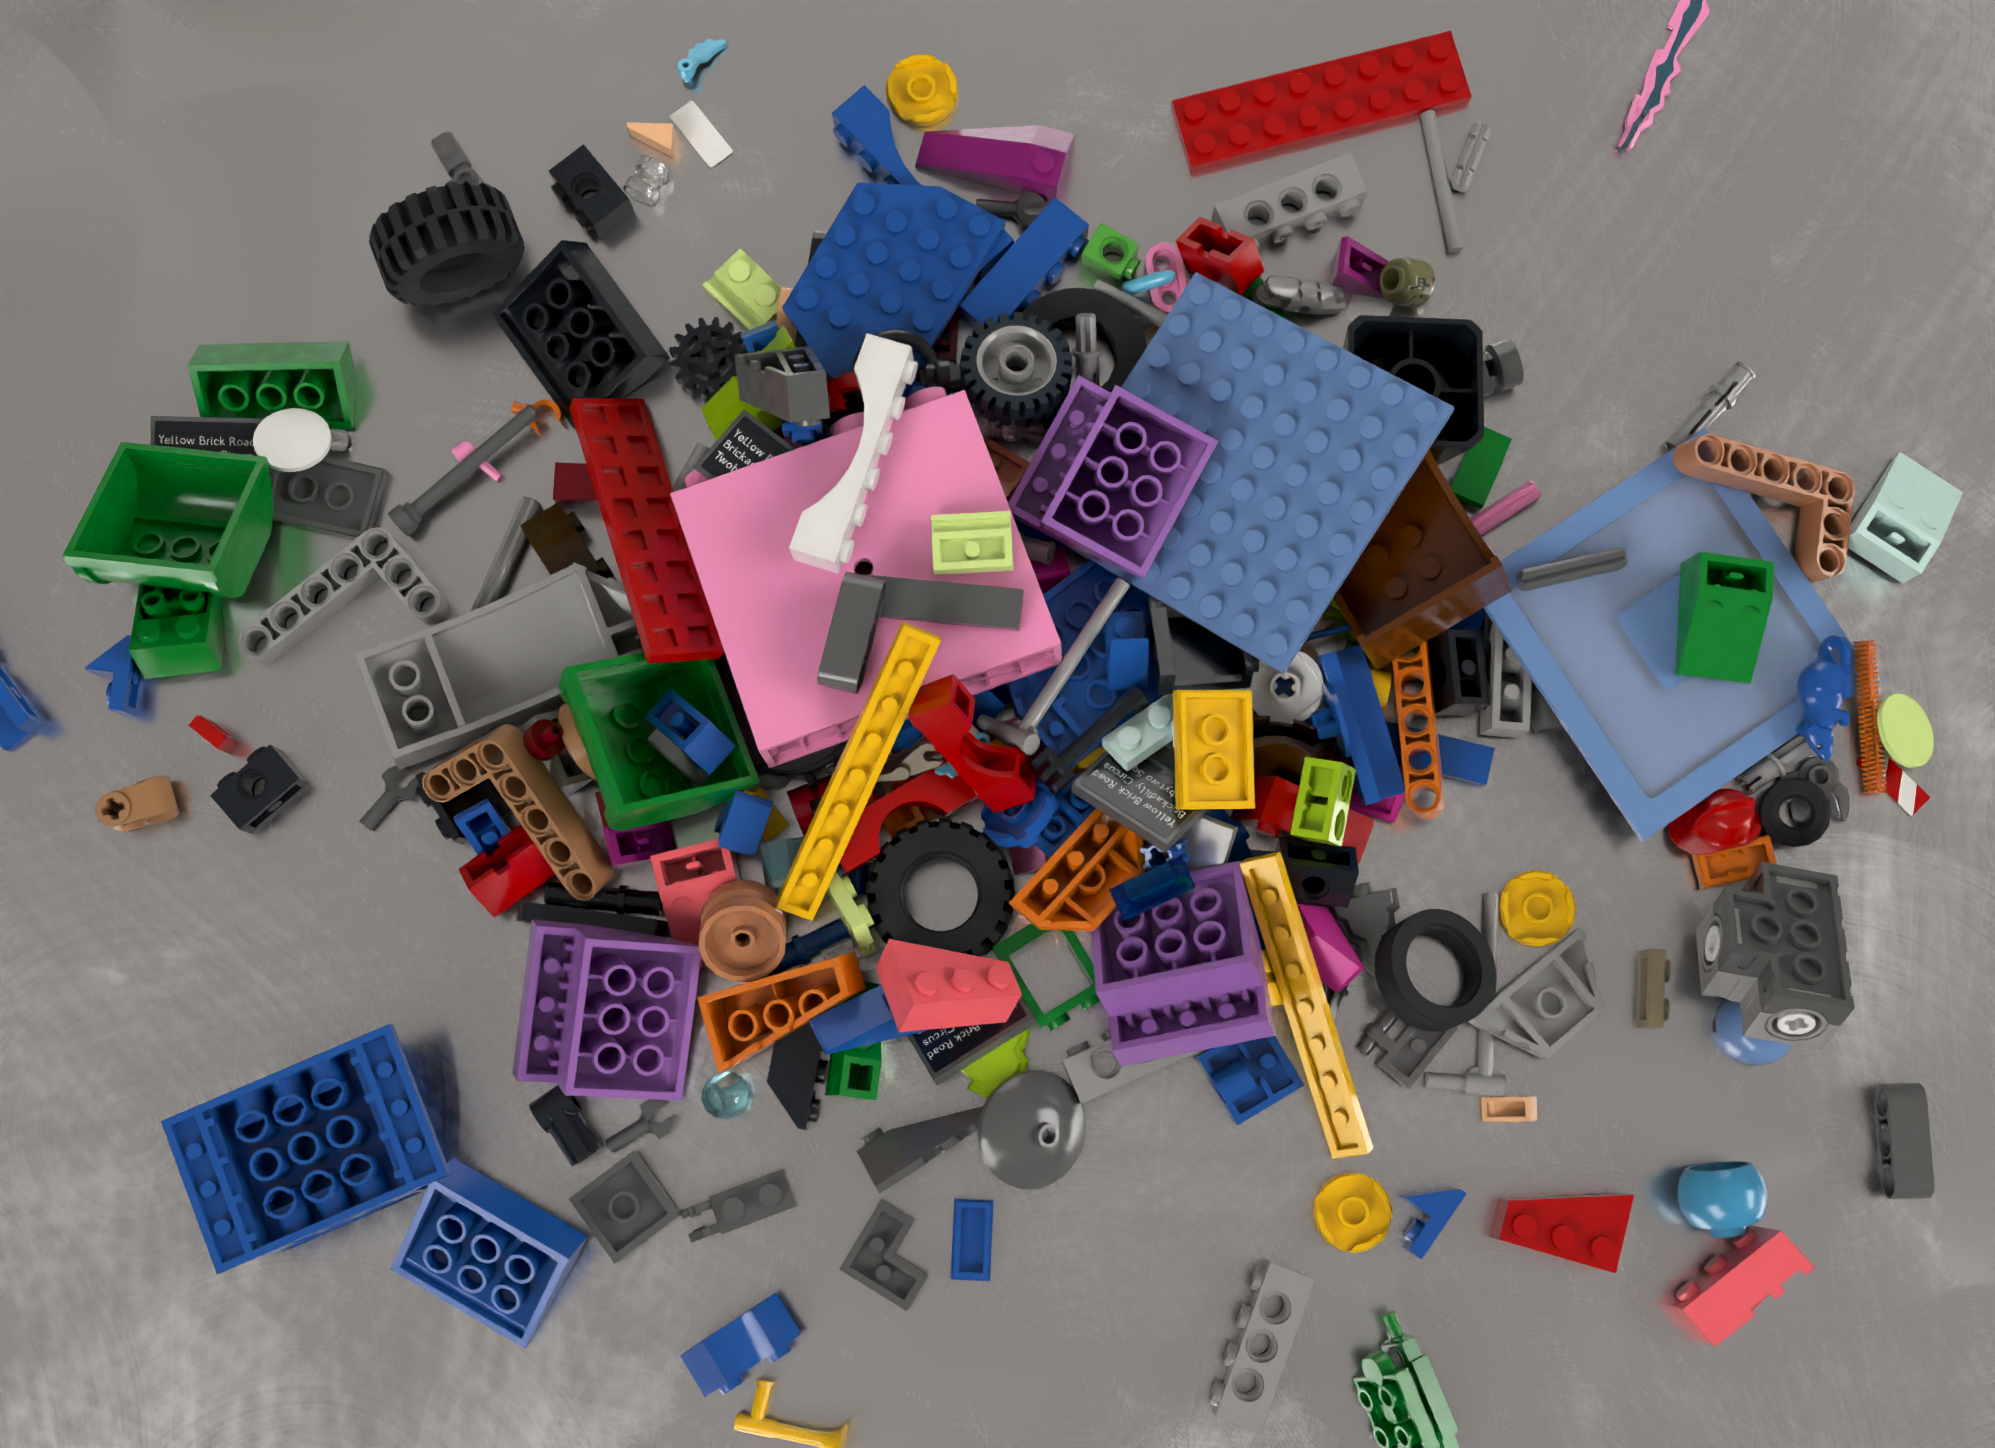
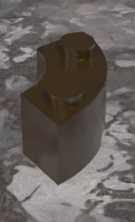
(559, 541)
(1283, 747)

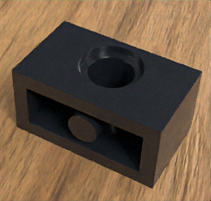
(583, 172)
(1458, 672)
(282, 784)
(1319, 871)

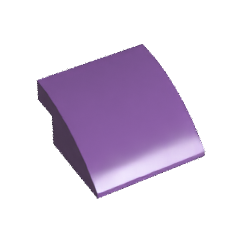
(1111, 476)
(1184, 972)
(606, 1011)

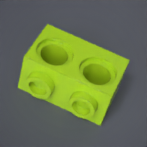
(1323, 801)

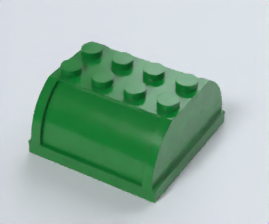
(176, 520)
(632, 776)

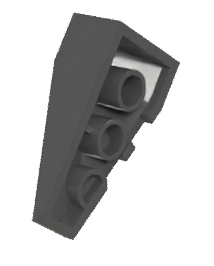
(907, 1148)

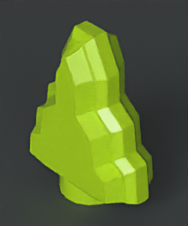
(998, 1065)

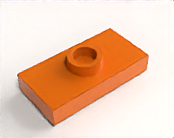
(1732, 864)

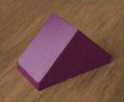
(1357, 269)
(635, 846)

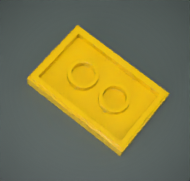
(1213, 749)

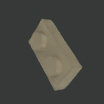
(1653, 973)

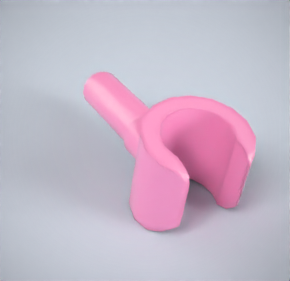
(465, 448)

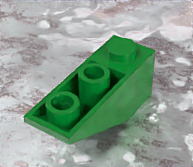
(857, 1070)

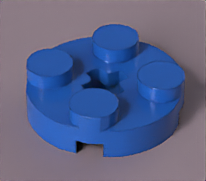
(1024, 827)

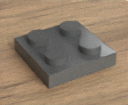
(624, 1206)

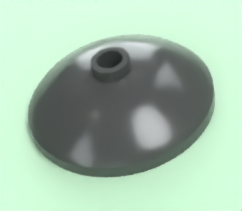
(1014, 1124)

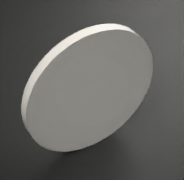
(292, 439)

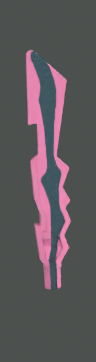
(1662, 69)

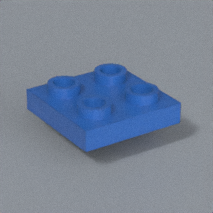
(1250, 1075)

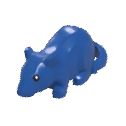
(1821, 693)

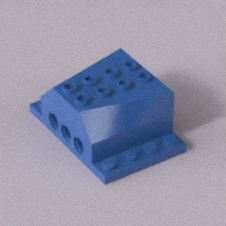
(306, 1150)

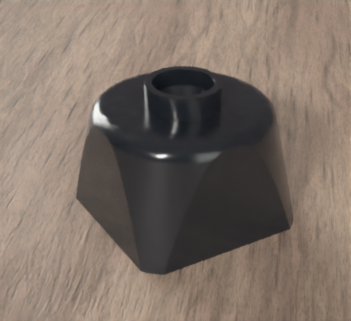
(1435, 357)

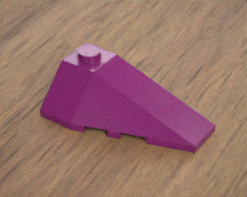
(1000, 157)

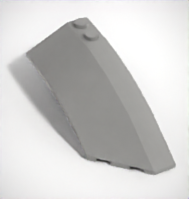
(494, 662)

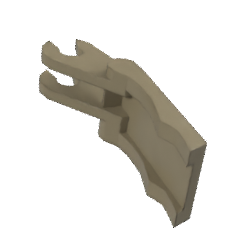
(910, 761)

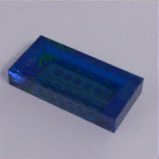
(1152, 888)

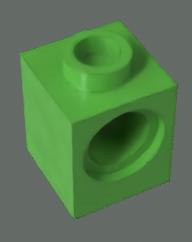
(1106, 241)

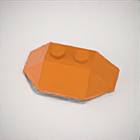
(1076, 880)

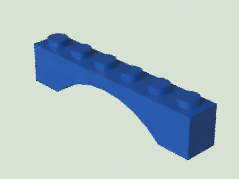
(867, 127)

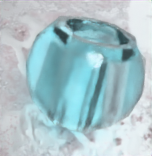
(726, 1095)

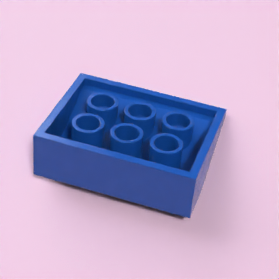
(488, 1252)

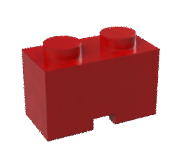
(1220, 256)
(507, 872)

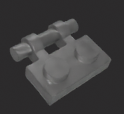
(1409, 1053)

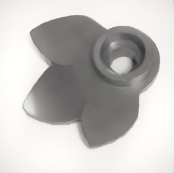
(1836, 792)

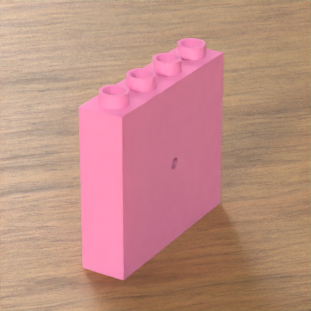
(780, 610)

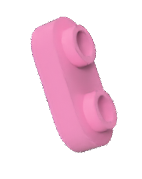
(1170, 254)

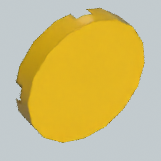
(921, 90)
(1536, 908)
(1352, 1212)

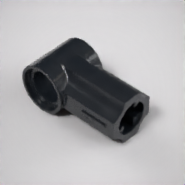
(562, 1119)

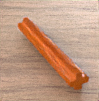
(1869, 716)

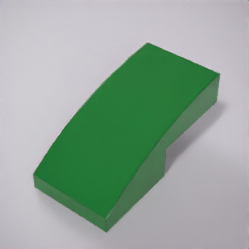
(1480, 468)

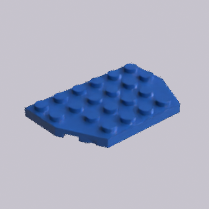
(889, 263)
(1086, 692)

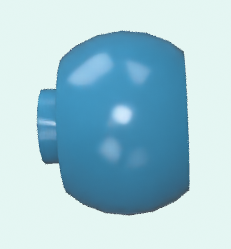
(1722, 1197)

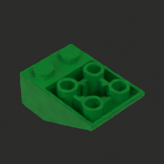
(1722, 616)
(177, 632)

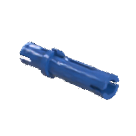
(810, 944)

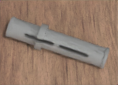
(1713, 404)

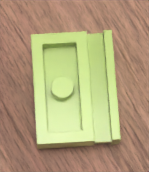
(744, 291)
(972, 542)
(853, 917)

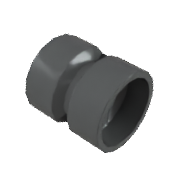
(1501, 366)

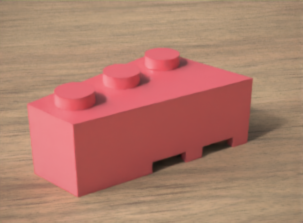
(944, 987)
(1739, 1283)

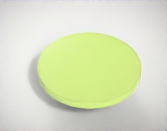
(1905, 730)

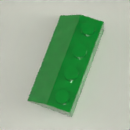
(272, 377)

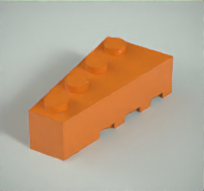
(762, 1011)

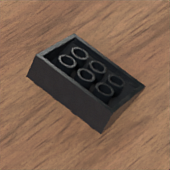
(579, 329)

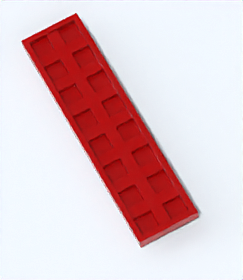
(1320, 101)
(645, 530)

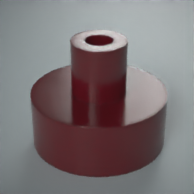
(544, 739)

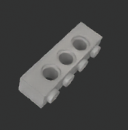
(1336, 176)
(1507, 688)
(1090, 1083)
(1252, 1408)

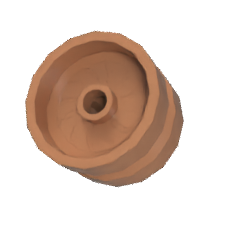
(742, 931)

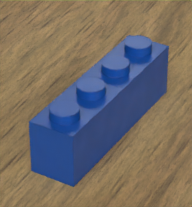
(1027, 265)

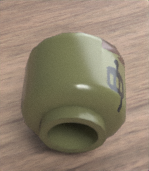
(1407, 282)

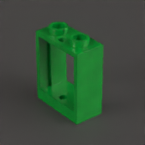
(1058, 1015)

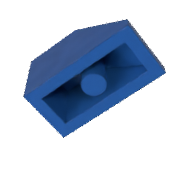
(690, 731)

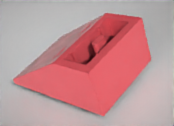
(687, 879)

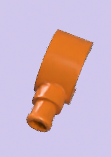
(541, 405)

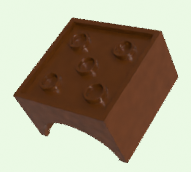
(1419, 571)

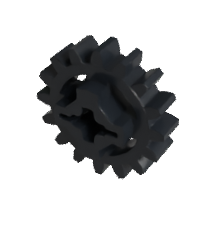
(695, 359)

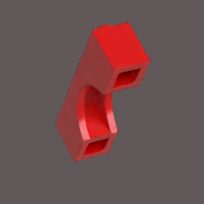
(996, 774)
(927, 790)

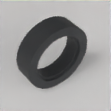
(1471, 951)

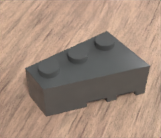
(785, 384)

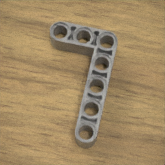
(340, 593)

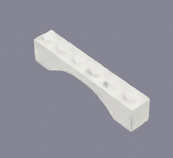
(828, 525)

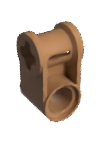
(143, 803)

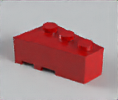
(1275, 812)
(1569, 1227)

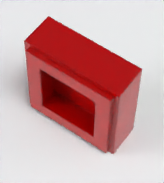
(213, 734)

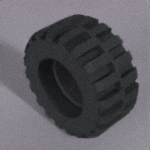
(446, 243)
(951, 842)

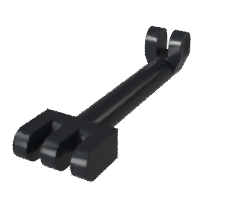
(1131, 700)

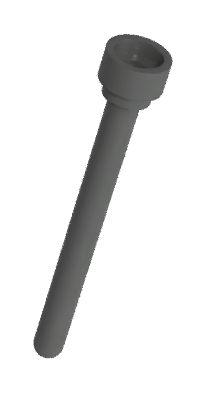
(409, 515)

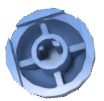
(1743, 1048)

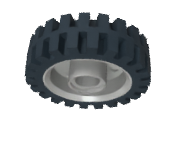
(1010, 393)

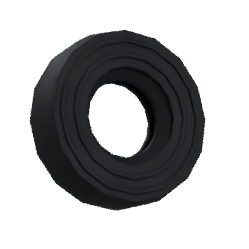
(1795, 788)

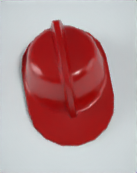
(1717, 823)

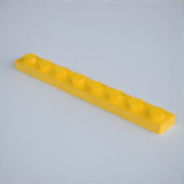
(857, 770)
(1306, 1005)

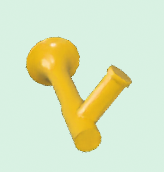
(759, 1425)

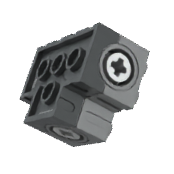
(1779, 955)

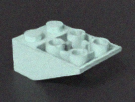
(1904, 519)

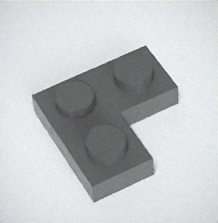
(873, 1257)

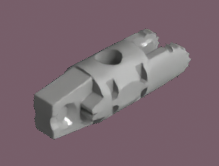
(1299, 295)

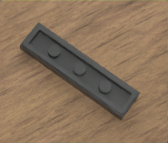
(952, 603)

